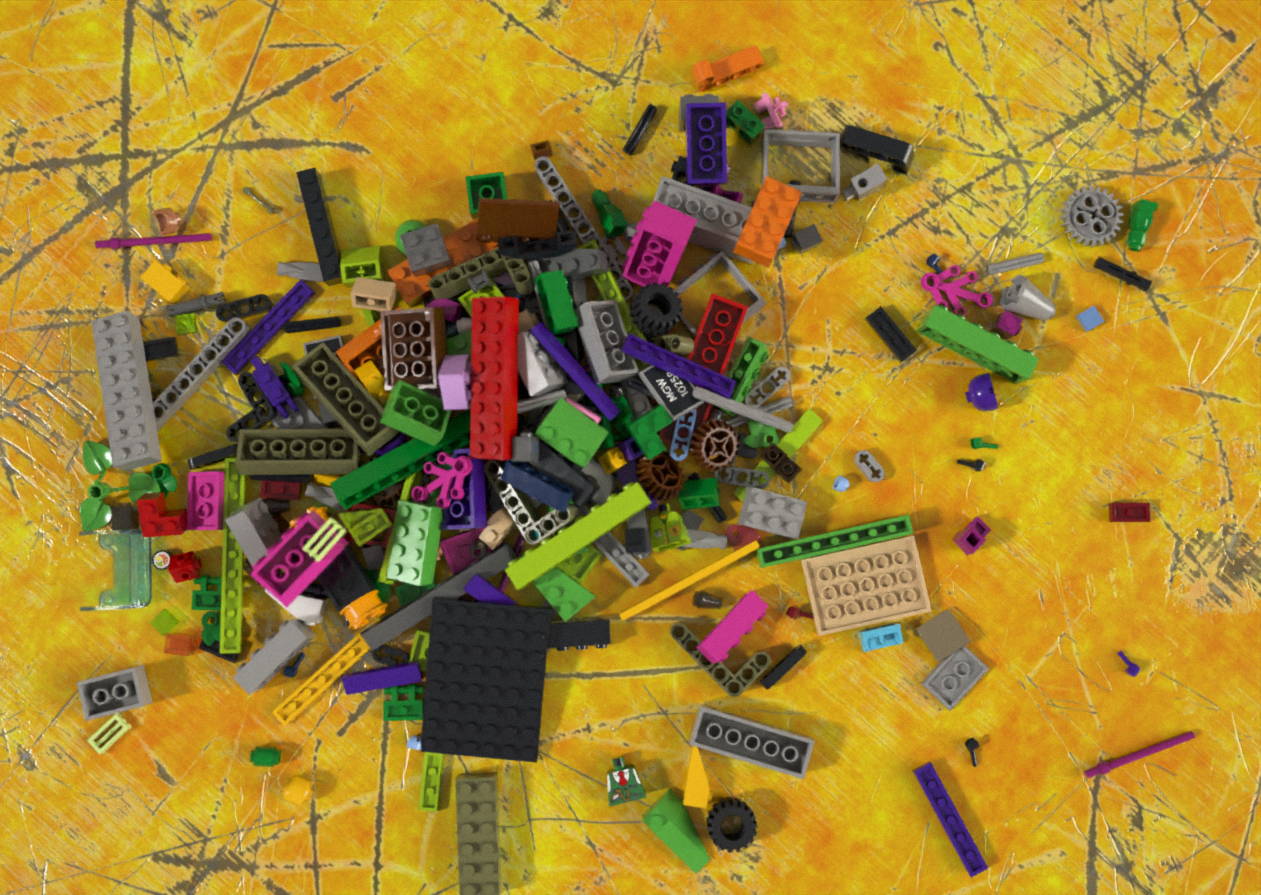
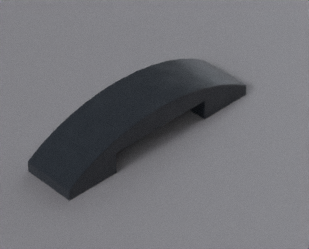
(538, 248)

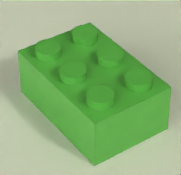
(416, 413)

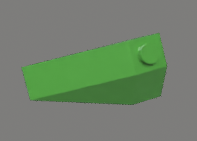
(673, 825)

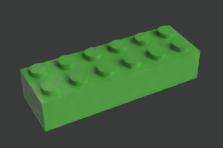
(977, 344)

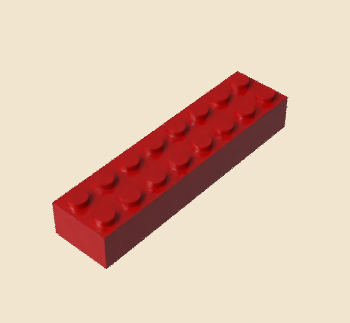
(711, 350)
(494, 377)

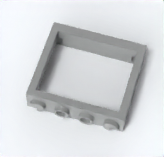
(807, 139)
(702, 270)

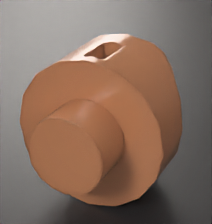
(167, 220)

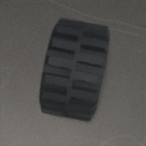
(665, 300)
(736, 840)

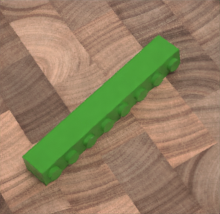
(834, 541)

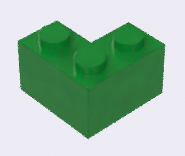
(644, 430)

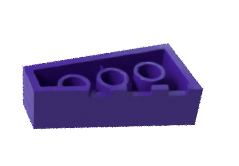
(471, 509)

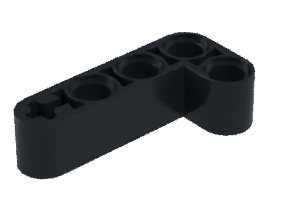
(878, 146)

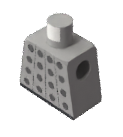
(872, 179)

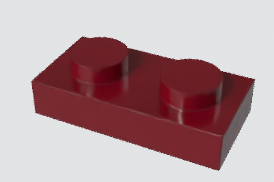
(281, 490)
(1129, 512)

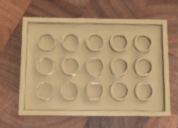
(866, 585)

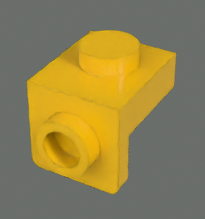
(612, 460)

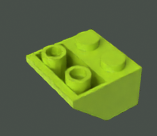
(361, 263)

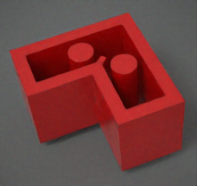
(156, 518)

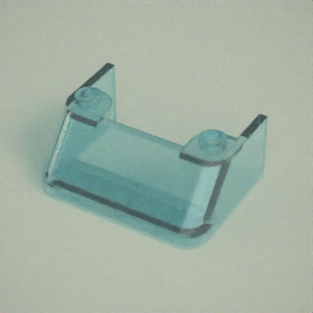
(131, 569)

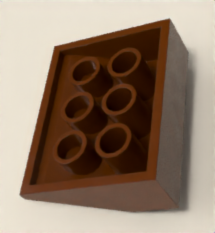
(516, 218)
(413, 346)

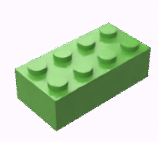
(415, 542)

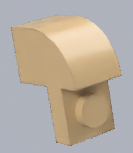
(498, 527)

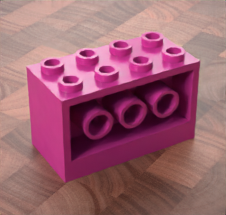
(657, 245)
(298, 571)

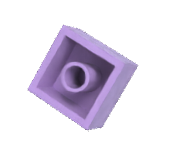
(455, 382)

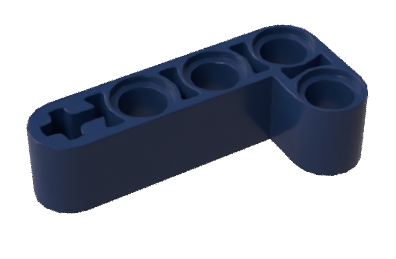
(537, 484)

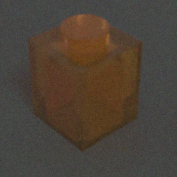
(180, 644)

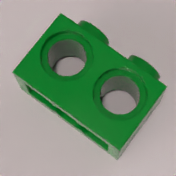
(744, 122)

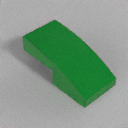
(624, 417)

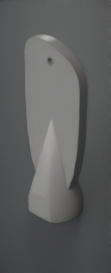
(300, 271)
(324, 495)
(705, 539)

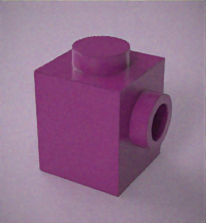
(1007, 325)

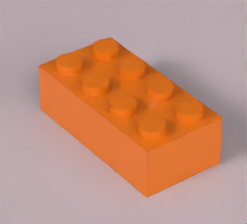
(767, 222)

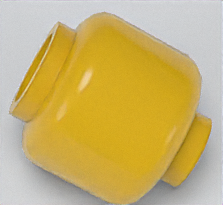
(296, 790)

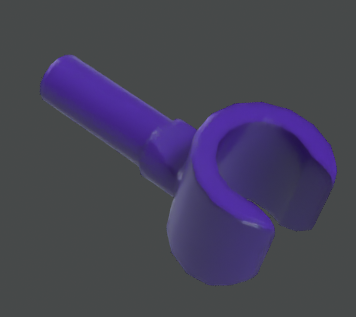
(1132, 668)

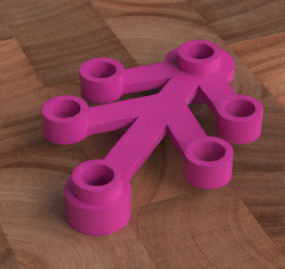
(953, 290)
(461, 467)

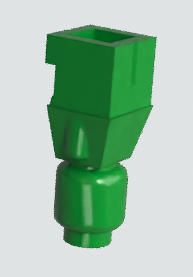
(609, 215)
(1140, 221)

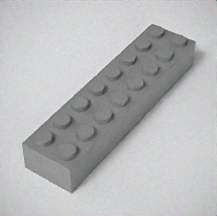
(126, 391)

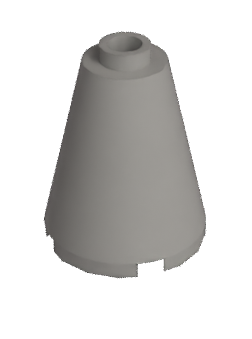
(1026, 300)

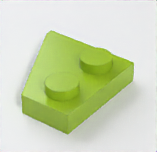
(365, 524)

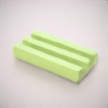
(313, 552)
(121, 722)

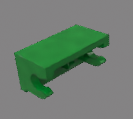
(699, 494)

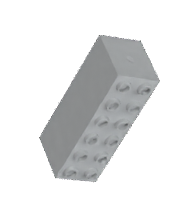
(717, 218)

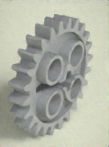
(1091, 216)

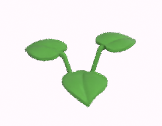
(93, 511)

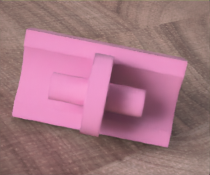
(767, 104)

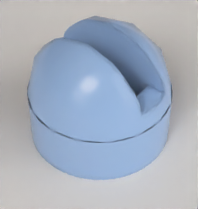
(841, 484)
(414, 742)

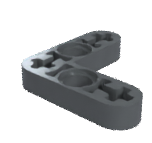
(733, 472)

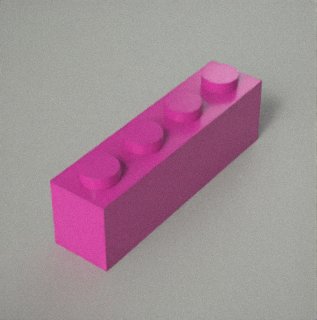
(732, 627)

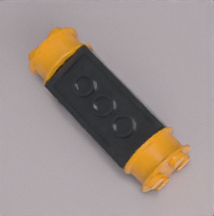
(349, 584)

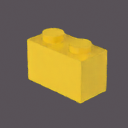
(167, 284)
(373, 382)

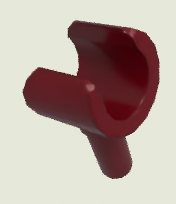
(793, 612)

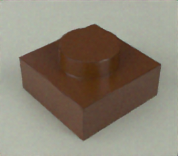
(541, 149)

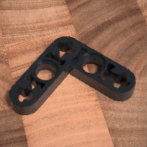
(257, 412)

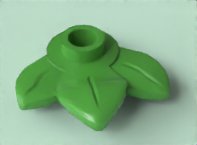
(759, 433)

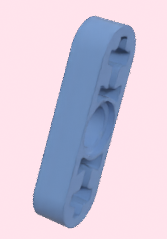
(690, 428)

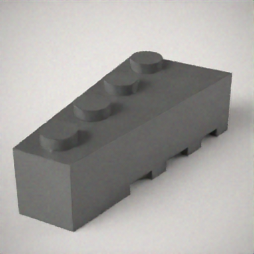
(576, 263)

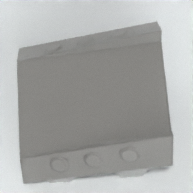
(605, 481)

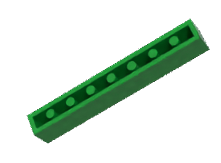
(399, 463)

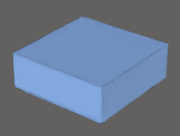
(1090, 318)

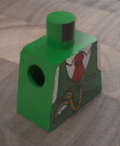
(623, 783)

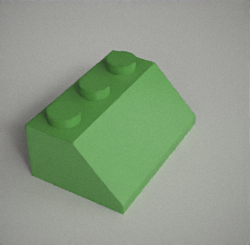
(571, 433)

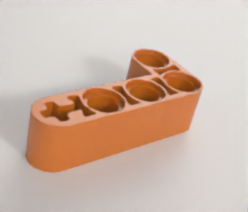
(726, 69)

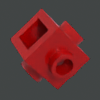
(184, 566)

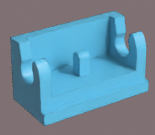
(881, 637)

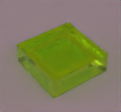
(185, 324)
(164, 622)

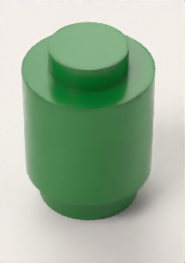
(265, 756)

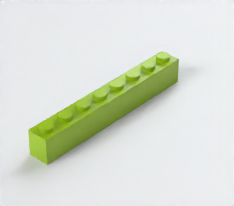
(578, 536)

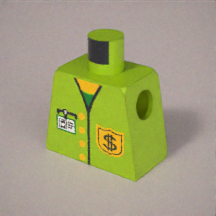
(668, 530)

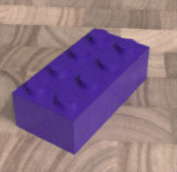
(706, 144)

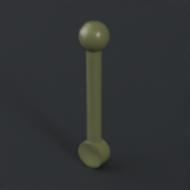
(247, 191)

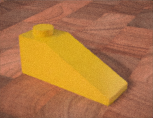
(696, 785)

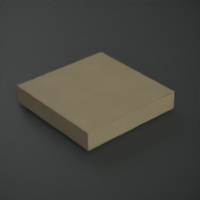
(943, 635)

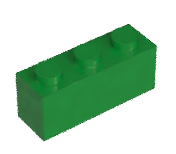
(556, 302)

